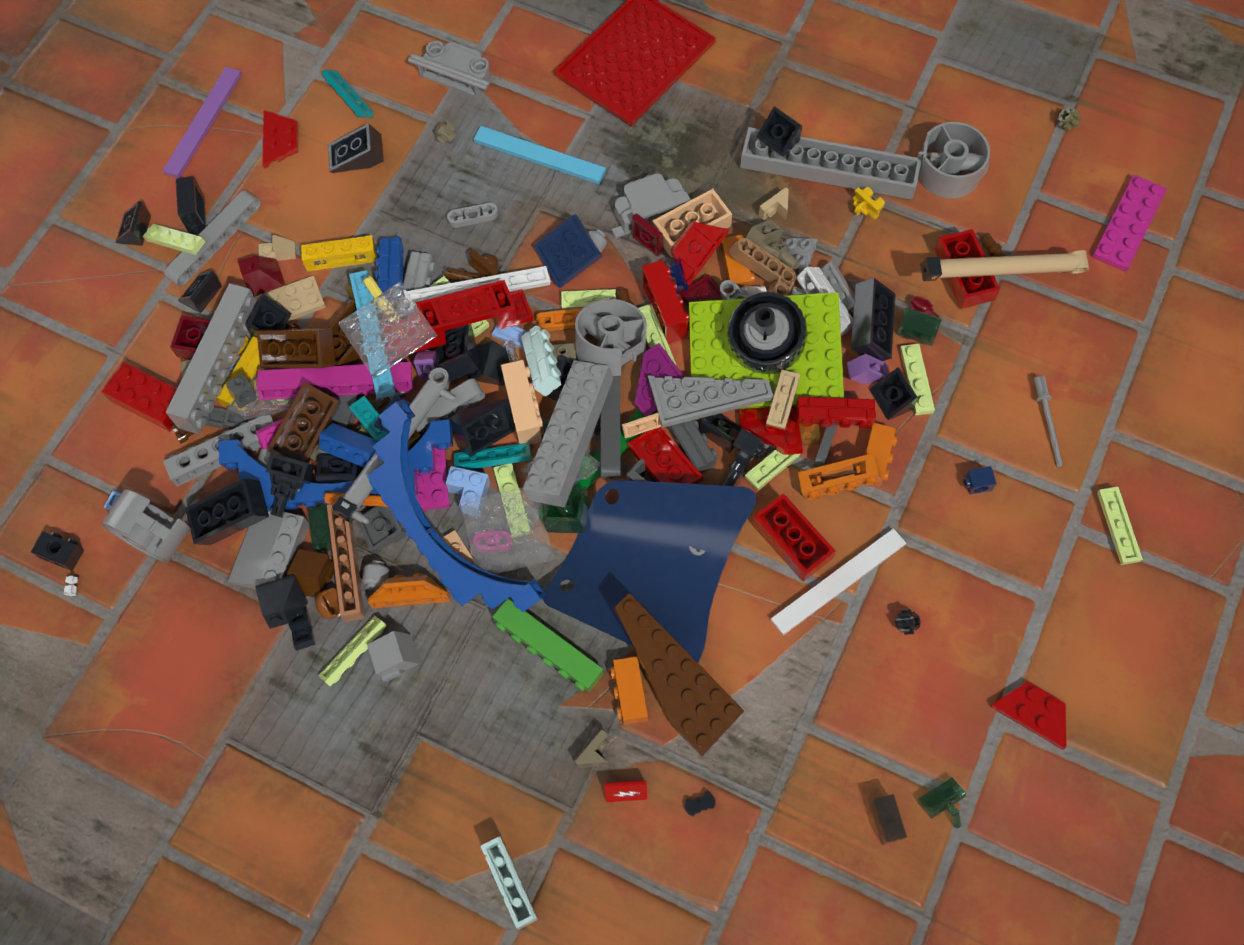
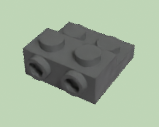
(381, 528)

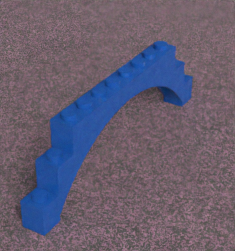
(420, 459)
(397, 492)

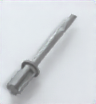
(1044, 397)

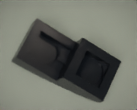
(302, 630)

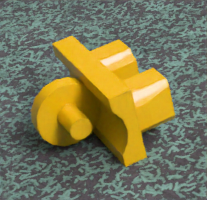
(865, 204)

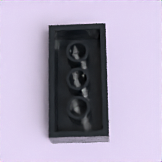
(873, 320)
(227, 512)

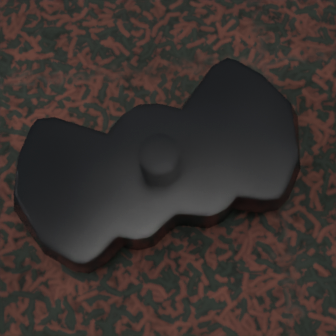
(700, 804)

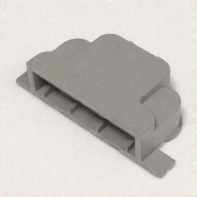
(454, 67)
(648, 198)

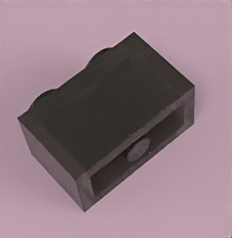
(888, 819)

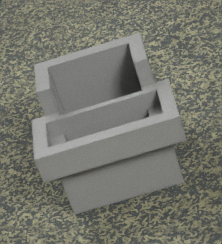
(393, 655)

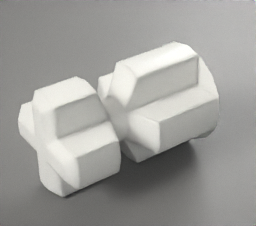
(71, 590)

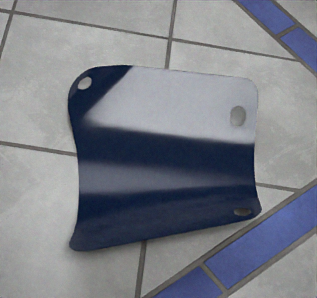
(645, 551)

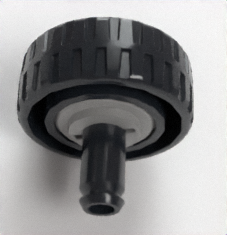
(767, 333)

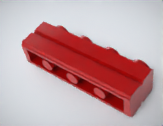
(835, 411)

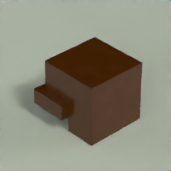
(312, 571)

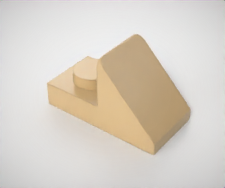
(777, 204)
(279, 249)

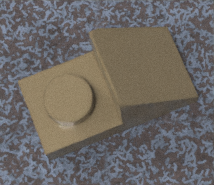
(589, 756)

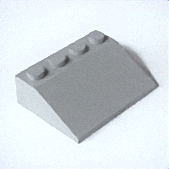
(269, 550)

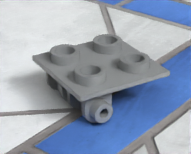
(802, 250)

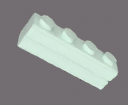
(541, 360)
(509, 883)

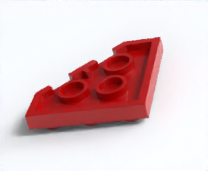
(786, 441)

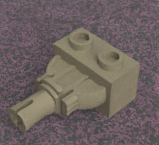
(768, 238)

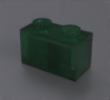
(919, 326)
(320, 528)

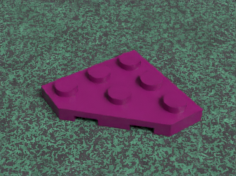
(658, 364)

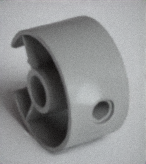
(958, 149)
(616, 327)
(145, 526)

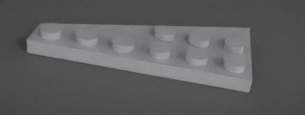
(701, 397)

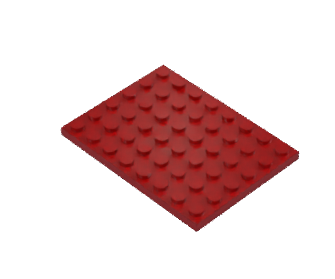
(634, 58)

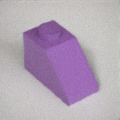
(425, 363)
(867, 369)

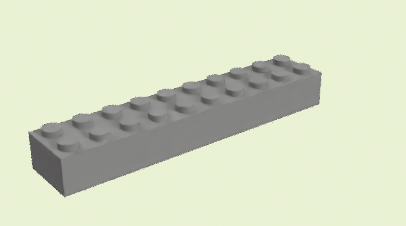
(835, 165)

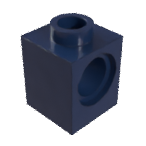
(979, 480)

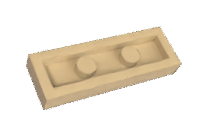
(783, 399)

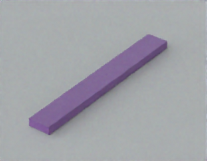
(202, 123)

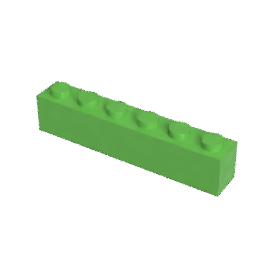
(548, 645)

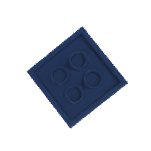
(567, 250)

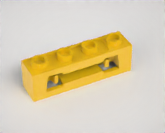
(339, 253)

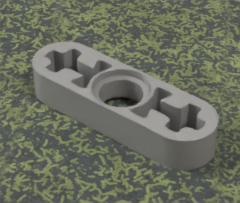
(460, 222)

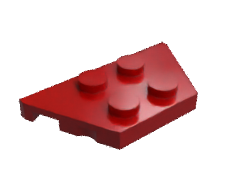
(279, 137)
(696, 247)
(1036, 712)

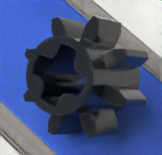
(907, 621)

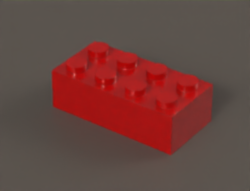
(967, 290)
(665, 301)
(141, 395)
(793, 537)

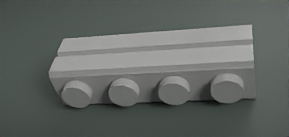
(419, 271)

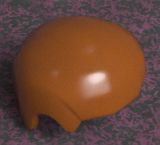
(328, 603)

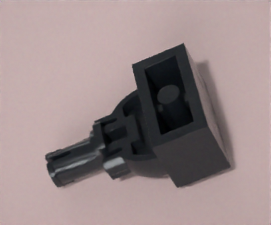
(749, 448)
(286, 480)

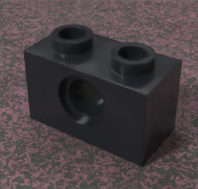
(66, 557)

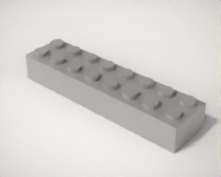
(212, 360)
(568, 434)

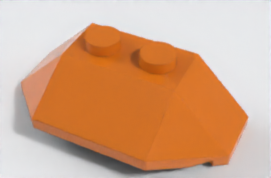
(408, 591)

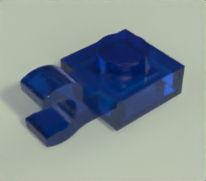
(678, 272)

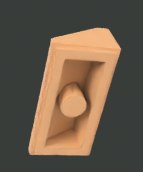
(641, 425)

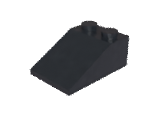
(356, 150)
(459, 353)
(482, 426)

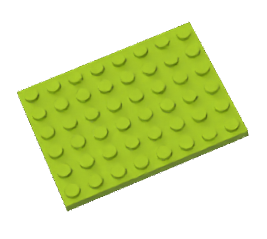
(818, 365)

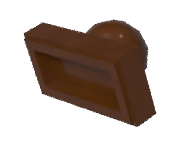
(484, 265)

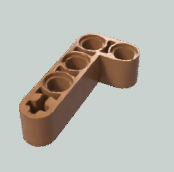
(764, 265)

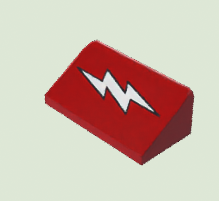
(626, 791)

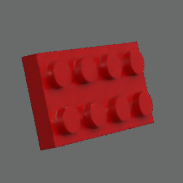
(664, 458)

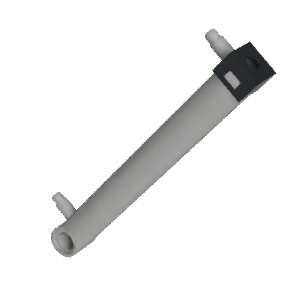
(348, 505)

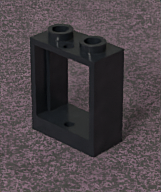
(191, 205)

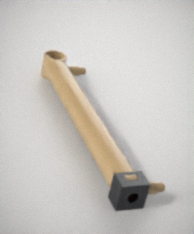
(935, 268)

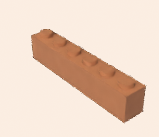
(346, 568)

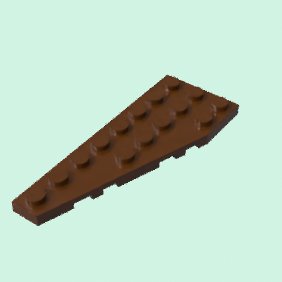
(686, 692)

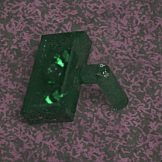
(943, 798)

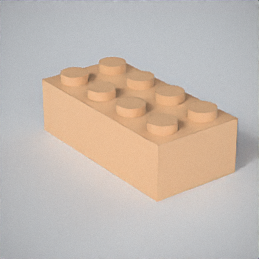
(703, 209)
(523, 402)

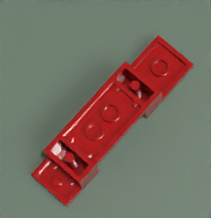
(473, 306)

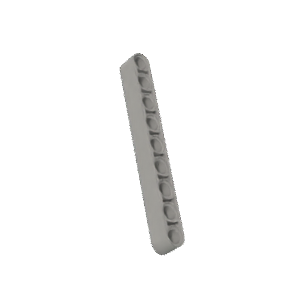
(466, 395)

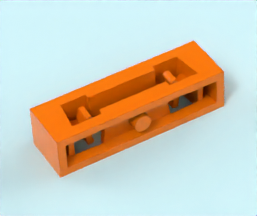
(813, 487)

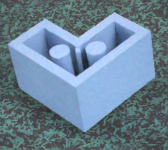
(467, 483)

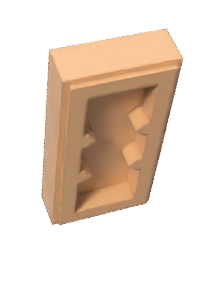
(454, 541)

